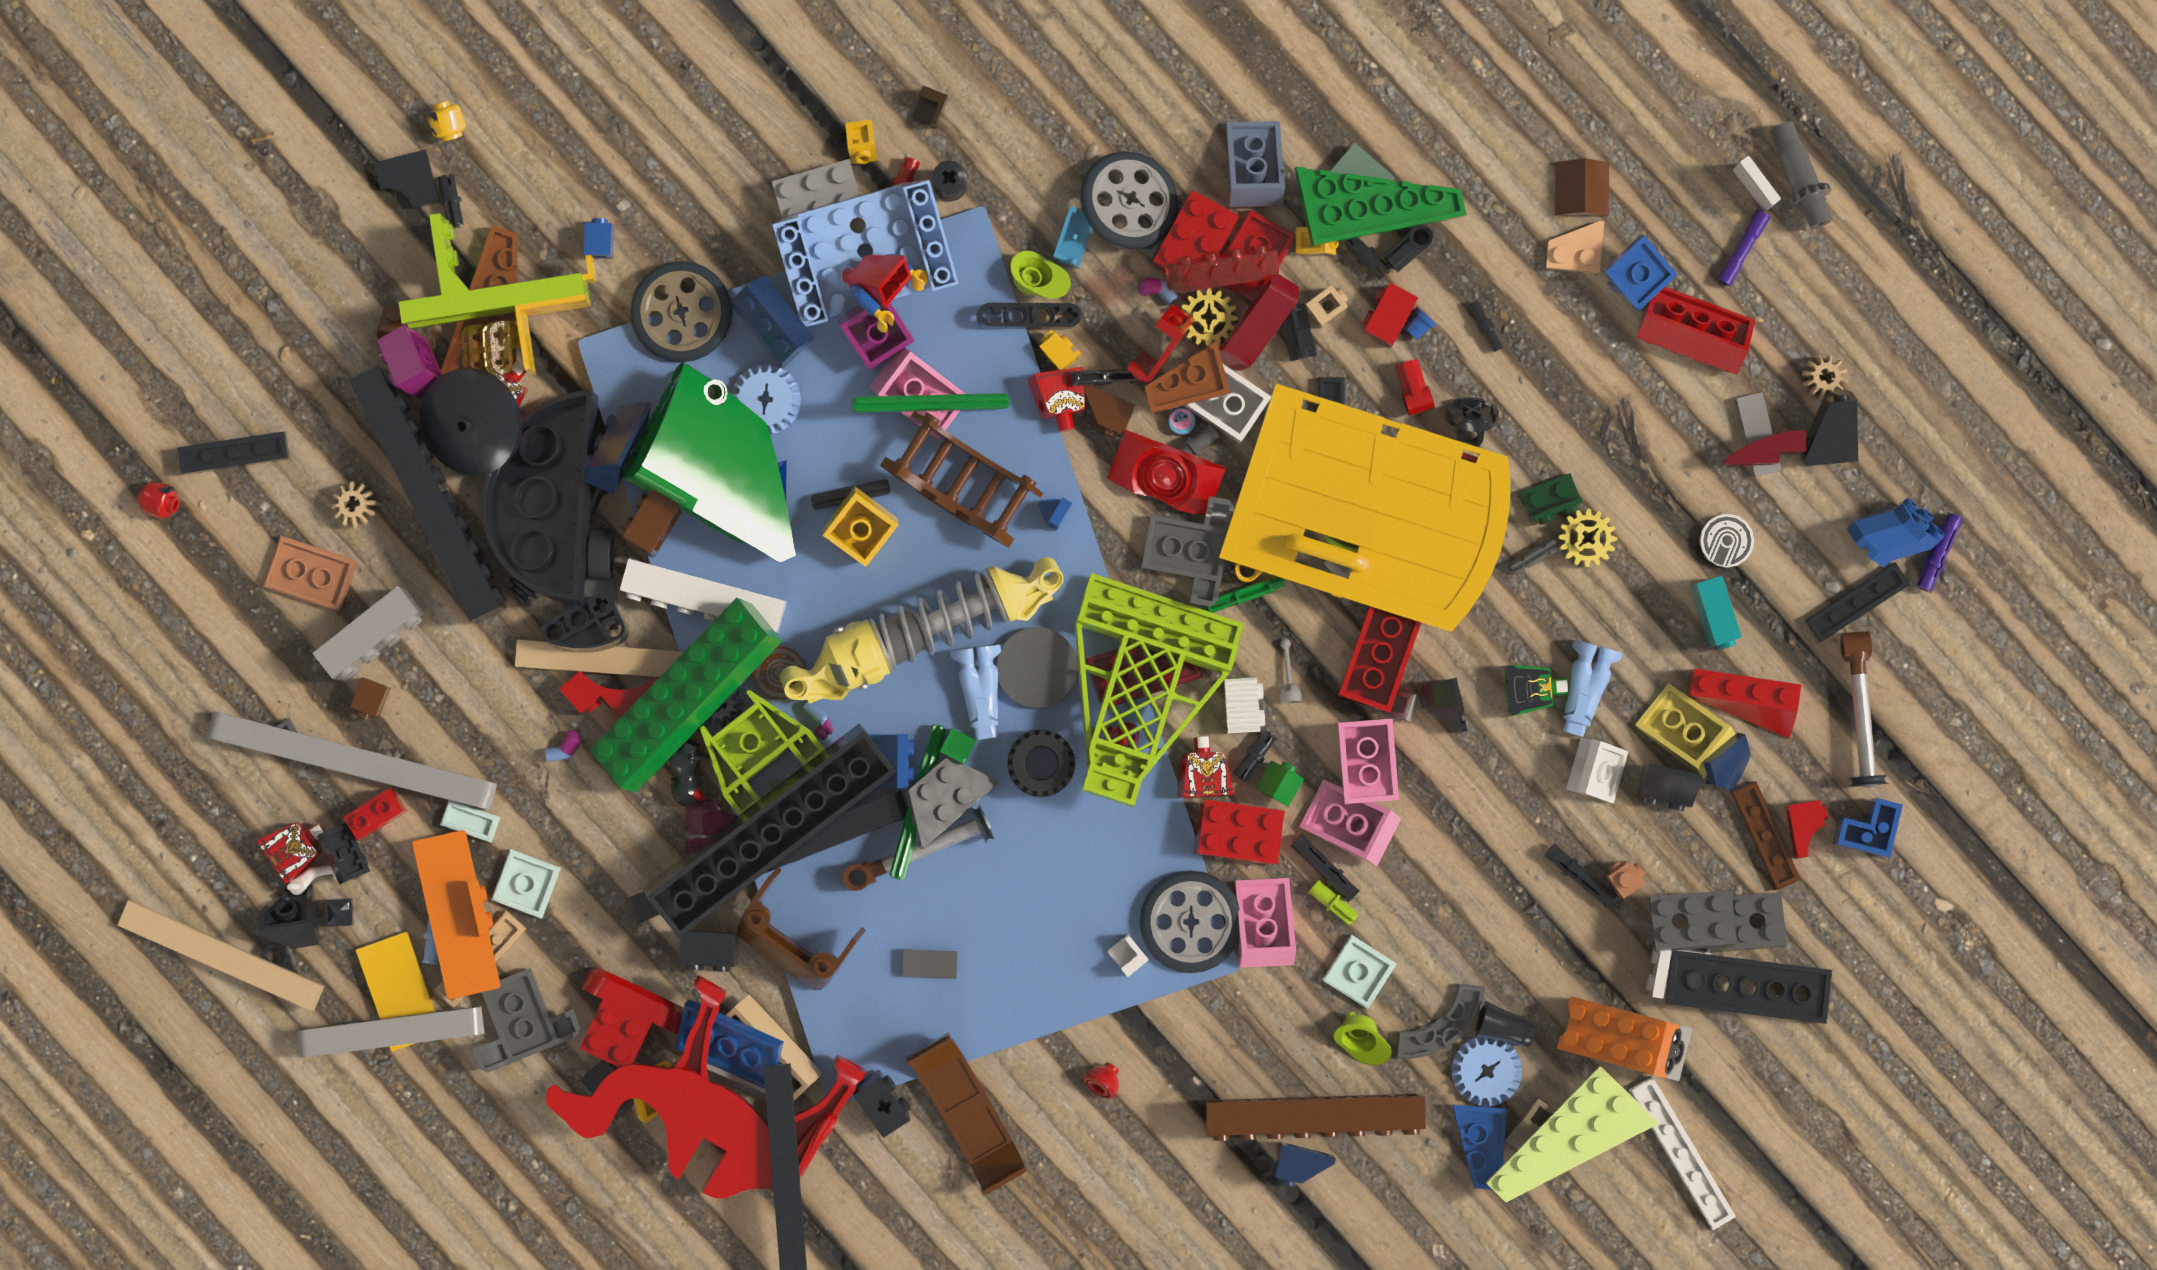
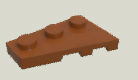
(1190, 382)

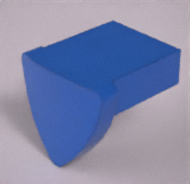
(1054, 511)

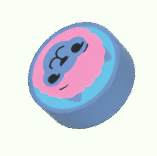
(1181, 421)

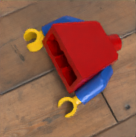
(878, 281)

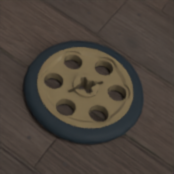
(655, 337)

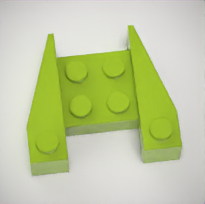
(752, 744)

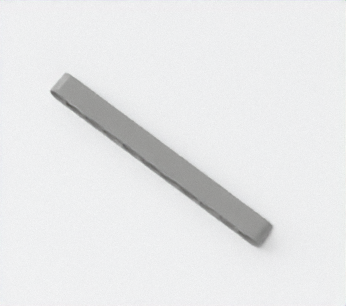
(351, 760)

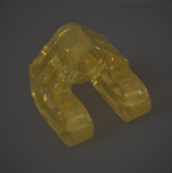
(494, 343)

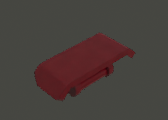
(1259, 323)

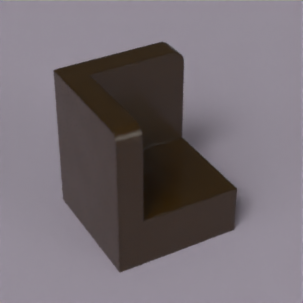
(930, 106)

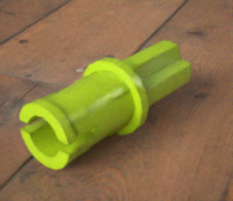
(1333, 903)

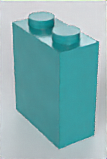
(1716, 613)

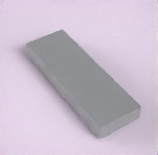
(1755, 426)

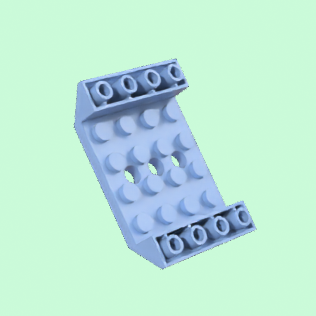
(821, 245)

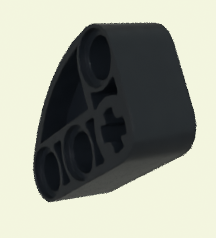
(593, 633)

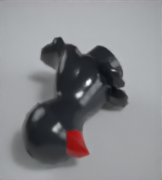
(686, 764)

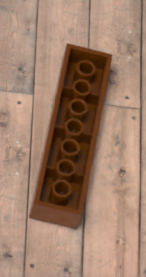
(1314, 1115)

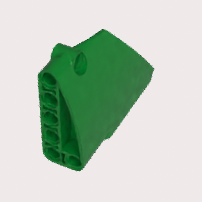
(714, 463)

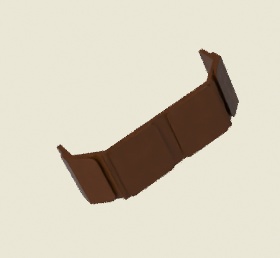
(967, 1113)

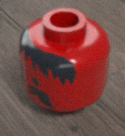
(158, 499)

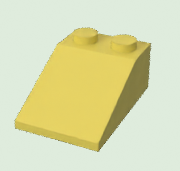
(1684, 728)

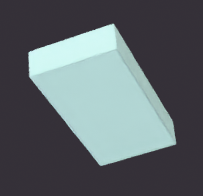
(472, 820)

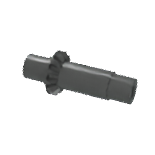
(1807, 190)

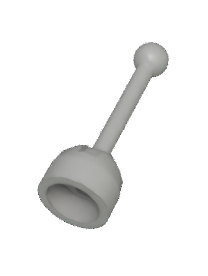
(1290, 692)

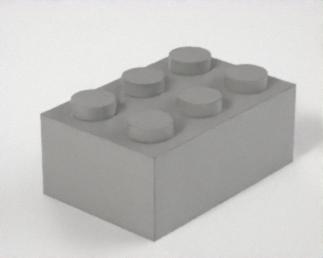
(815, 188)

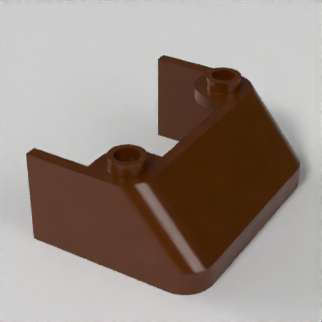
(810, 969)

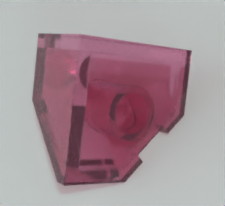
(703, 821)

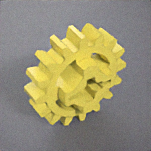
(1221, 317)
(1578, 528)

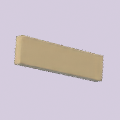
(502, 937)

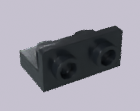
(343, 853)

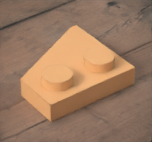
(1577, 250)

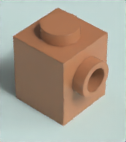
(1625, 877)

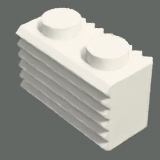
(1243, 705)

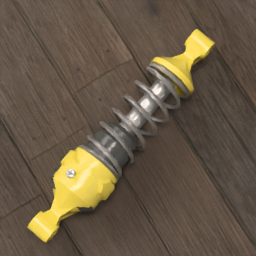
(871, 649)

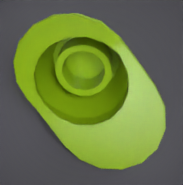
(1039, 276)
(1361, 1040)

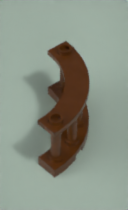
(949, 499)

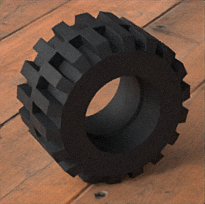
(1041, 787)

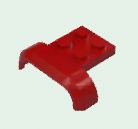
(624, 1017)

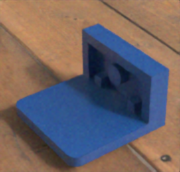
(897, 750)

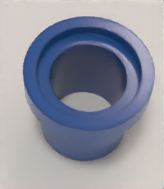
(1419, 323)

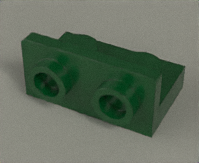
(1551, 498)

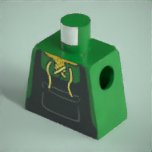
(1531, 688)

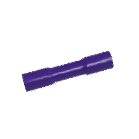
(1751, 234)

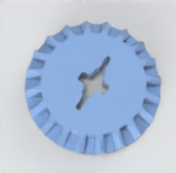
(781, 388)
(1486, 1090)

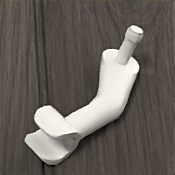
(301, 882)

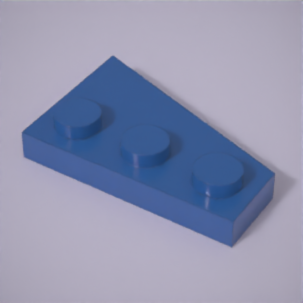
(1482, 1139)

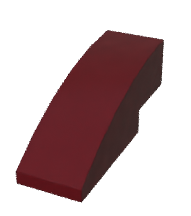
(1767, 450)

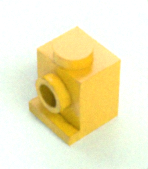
(1059, 350)

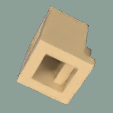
(1316, 309)

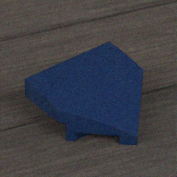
(1728, 762)

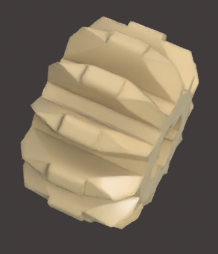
(1828, 368)
(347, 498)

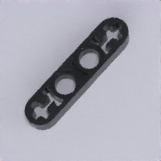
(1028, 311)

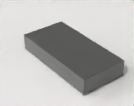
(929, 963)

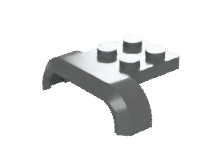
(1191, 549)
(522, 1022)

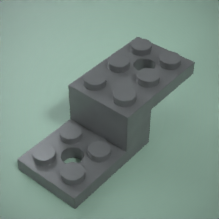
(1717, 921)

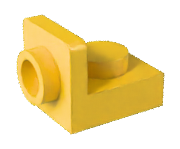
(861, 142)
(1303, 244)

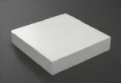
(1756, 184)

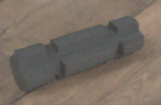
(1534, 556)

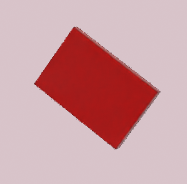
(1254, 231)

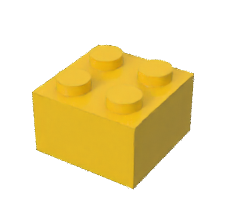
(860, 526)

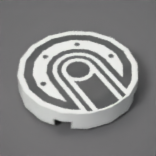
(1726, 540)

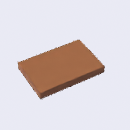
(310, 573)

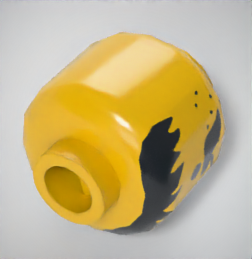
(446, 121)

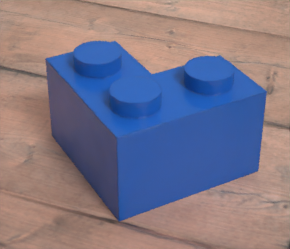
(1876, 834)

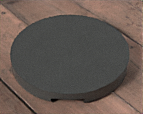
(1037, 667)

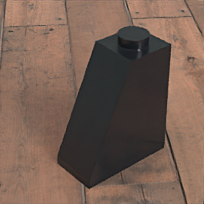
(1833, 431)

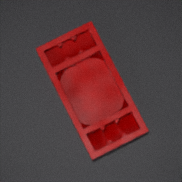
(1165, 473)

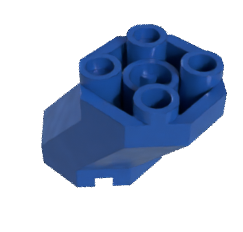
(1895, 532)

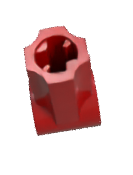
(1415, 393)

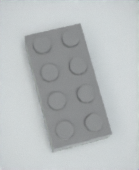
(369, 633)

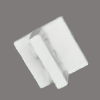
(1597, 769)

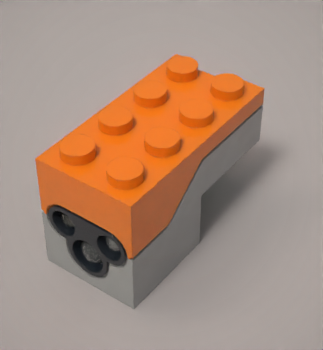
(1625, 1038)

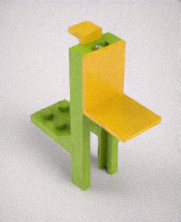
(522, 298)

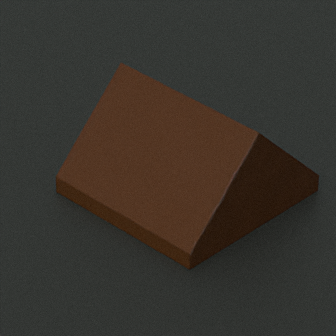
(1582, 188)

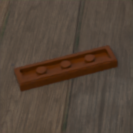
(1765, 835)

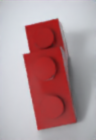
(586, 694)

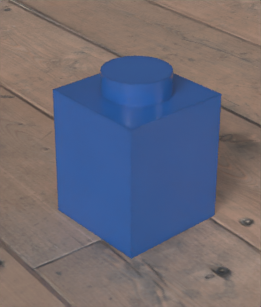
(599, 238)

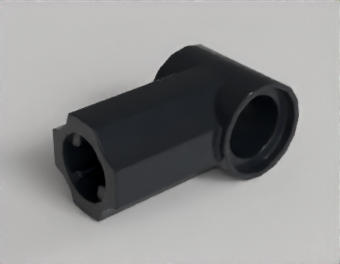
(1407, 249)

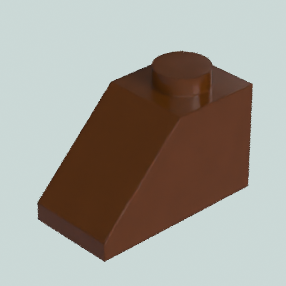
(1109, 411)

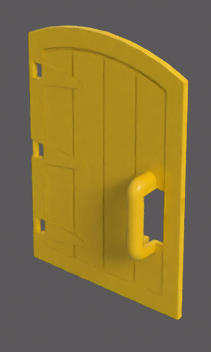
(1409, 502)

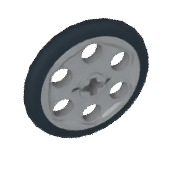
(1100, 217)
(1159, 940)

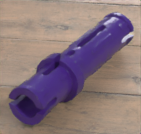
(1935, 562)

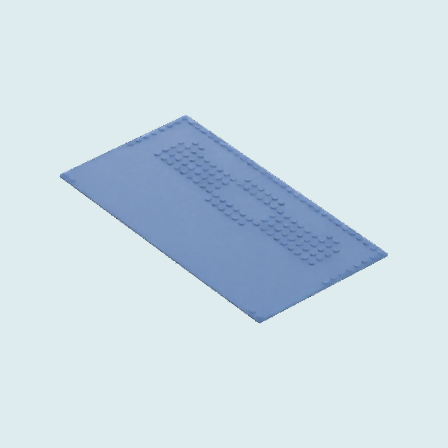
(1062, 868)

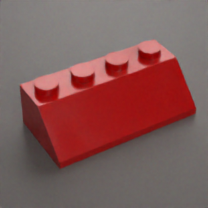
(1697, 329)

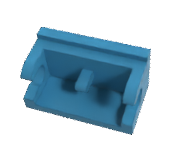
(1073, 238)

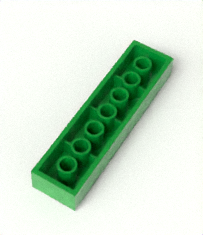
(686, 695)

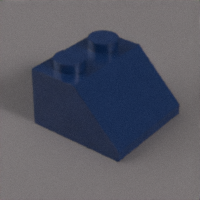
(1299, 1164)

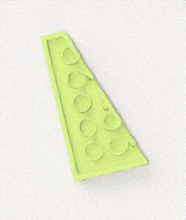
(1582, 1127)

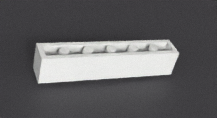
(693, 593)

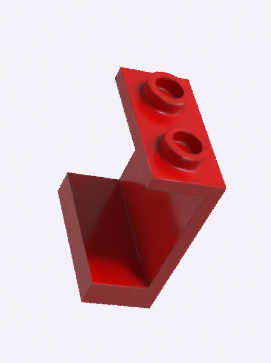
(1174, 324)

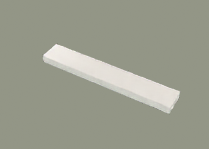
(1683, 1154)

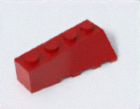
(1756, 700)

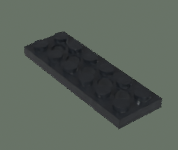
(1762, 973)

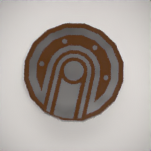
(768, 672)

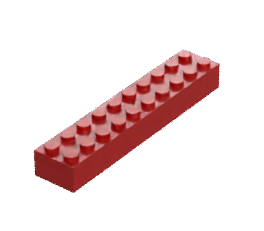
(1381, 655)

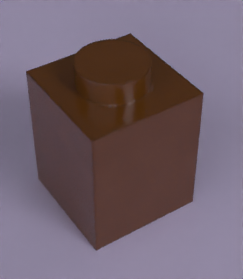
(370, 698)

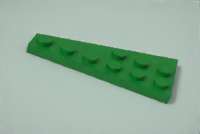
(1359, 206)

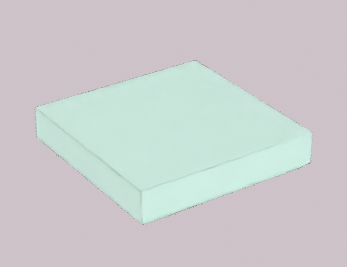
(526, 883)
(1359, 971)

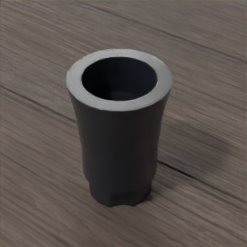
(1504, 1026)

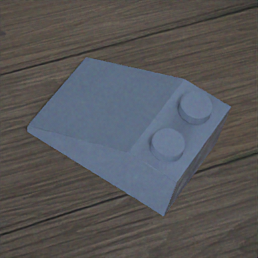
(1254, 164)

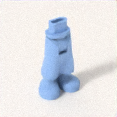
(1587, 685)
(979, 688)

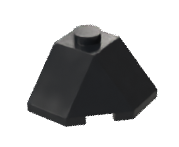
(1444, 703)
(291, 919)

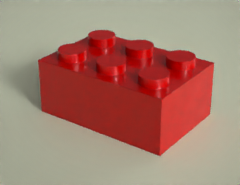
(1197, 230)
(1239, 832)

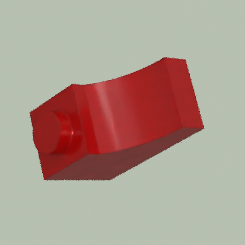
(1803, 822)

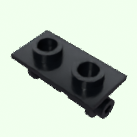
(1298, 334)

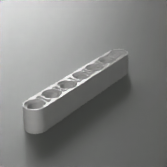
(390, 1032)

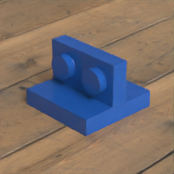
(1639, 273)

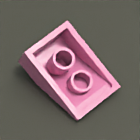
(909, 375)
(1367, 761)
(1355, 827)
(1265, 923)

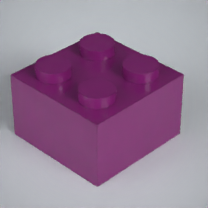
(870, 342)
(409, 360)

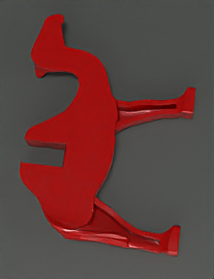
(703, 1109)

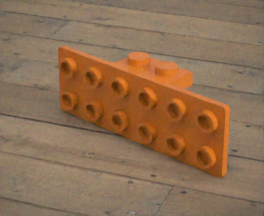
(457, 914)

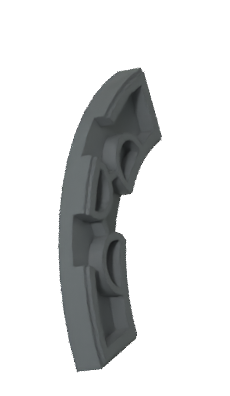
(1444, 1030)

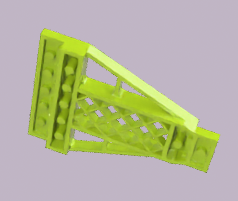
(1157, 626)

